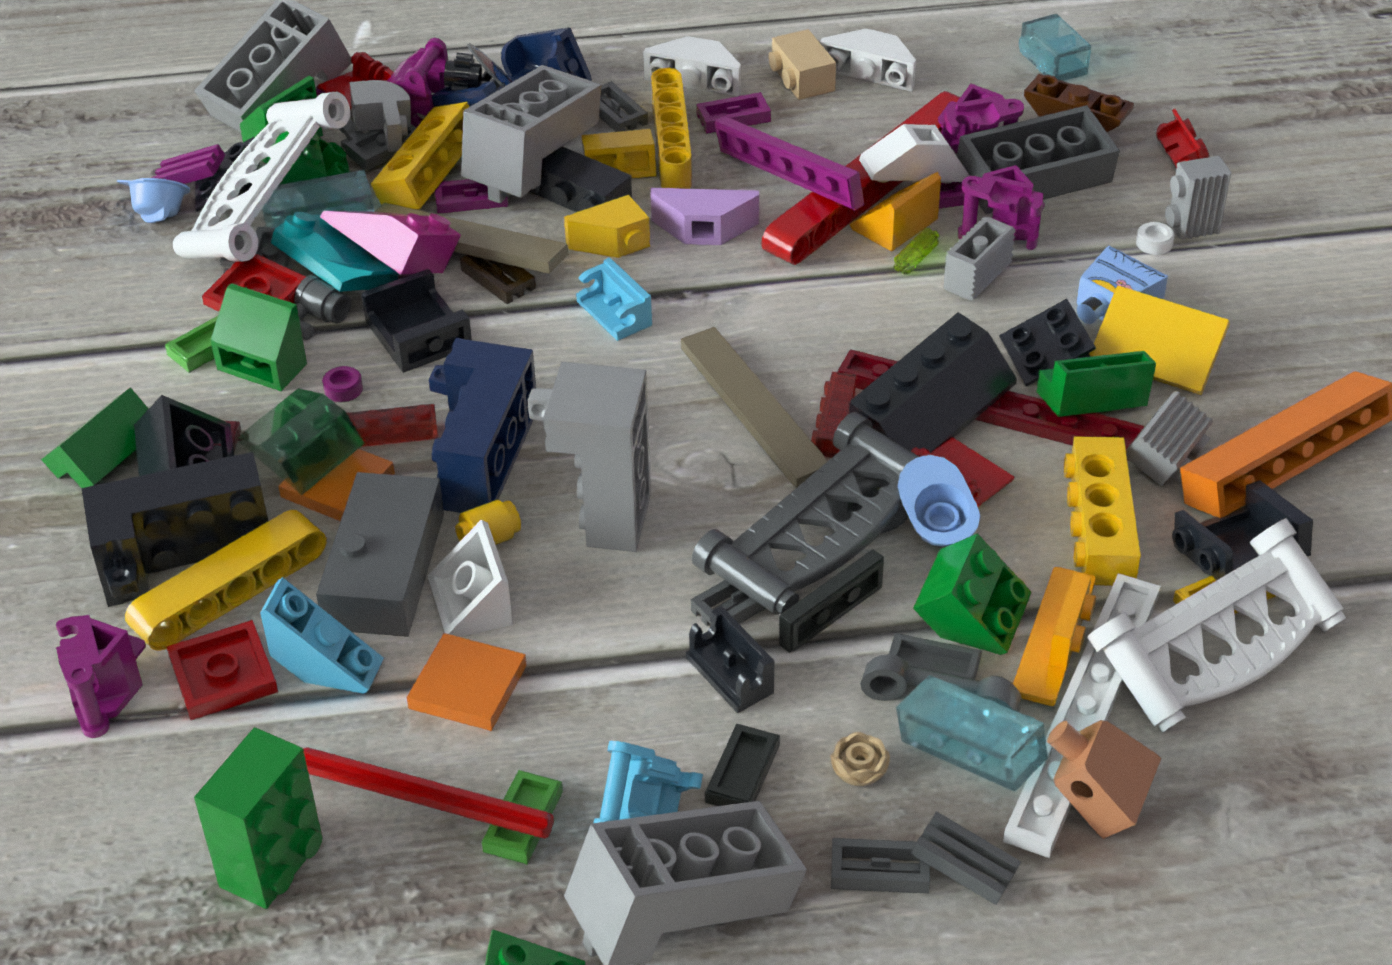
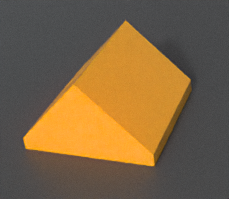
(901, 214)

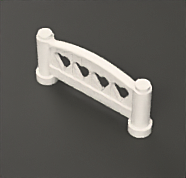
(234, 236)
(1143, 652)

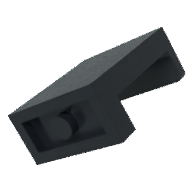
(414, 320)
(1224, 544)

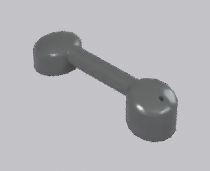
(889, 674)

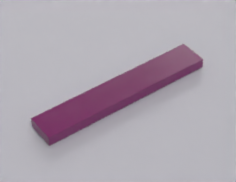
(790, 162)

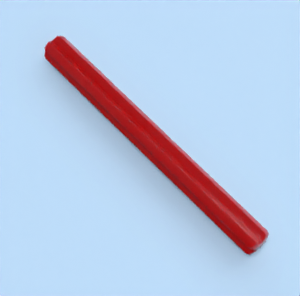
(429, 793)

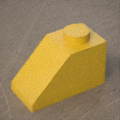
(609, 228)

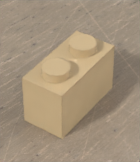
(803, 64)

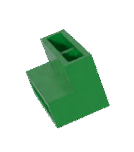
(1097, 383)
(99, 442)

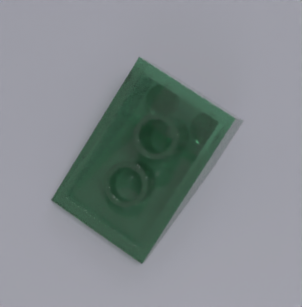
(302, 438)

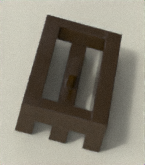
(494, 280)

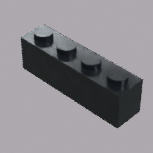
(580, 181)

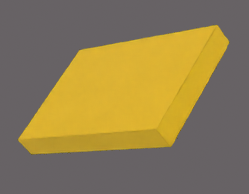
(1173, 335)

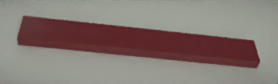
(1013, 409)

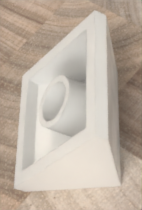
(472, 586)

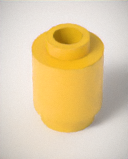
(500, 516)

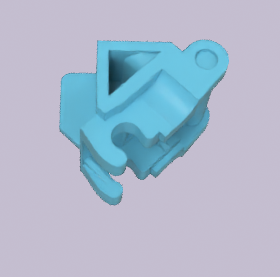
(642, 783)

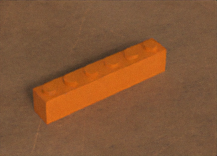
(1287, 443)

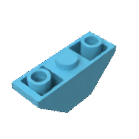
(315, 643)

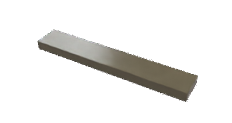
(499, 244)
(754, 405)

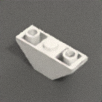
(872, 58)
(700, 61)
(912, 155)

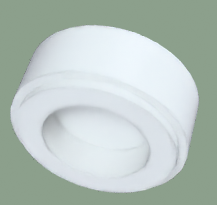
(1155, 238)

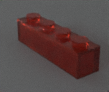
(834, 409)
(396, 424)

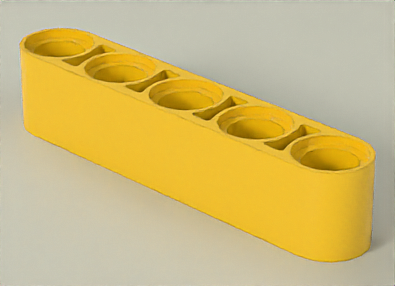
(671, 129)
(225, 579)

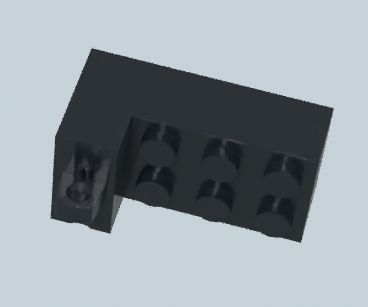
(169, 520)

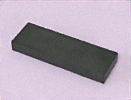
(831, 601)

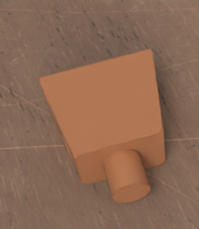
(1103, 774)

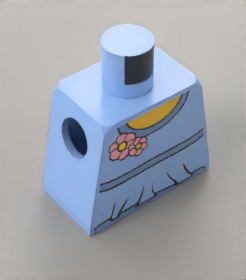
(1107, 272)

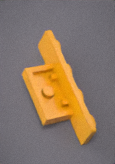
(1055, 635)

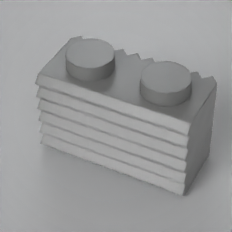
(1198, 197)
(978, 258)
(1169, 438)

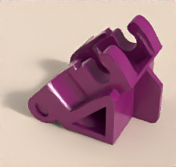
(421, 76)
(977, 111)
(1012, 202)
(98, 670)

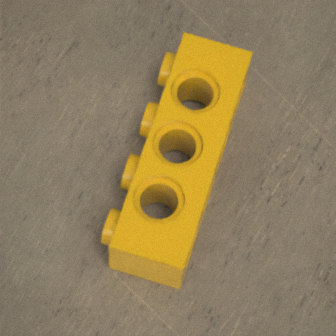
(423, 159)
(1103, 509)

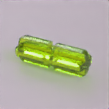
(916, 250)

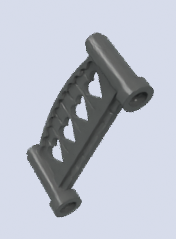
(749, 560)

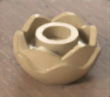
(855, 748)

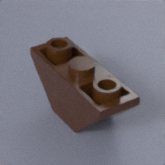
(1051, 95)

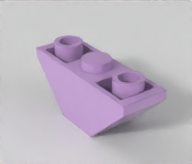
(704, 214)

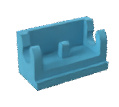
(615, 300)

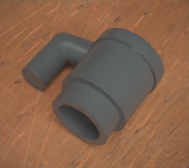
(321, 301)

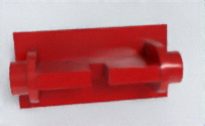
(1179, 140)

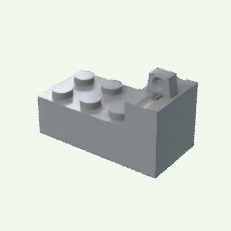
(270, 58)
(522, 125)
(604, 422)
(678, 875)

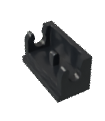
(731, 661)

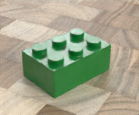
(259, 817)

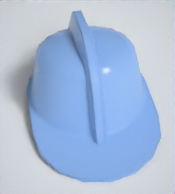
(156, 198)
(938, 501)

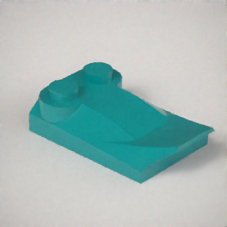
(330, 254)

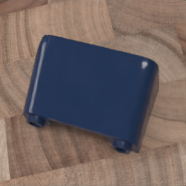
(522, 55)

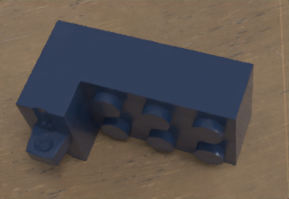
(485, 419)

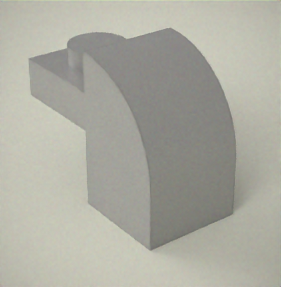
(381, 106)

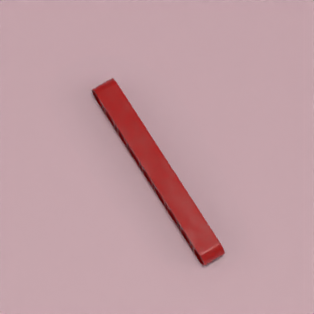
(818, 219)

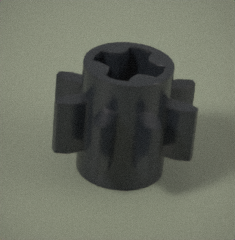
(462, 72)

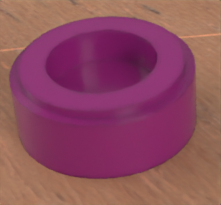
(342, 384)

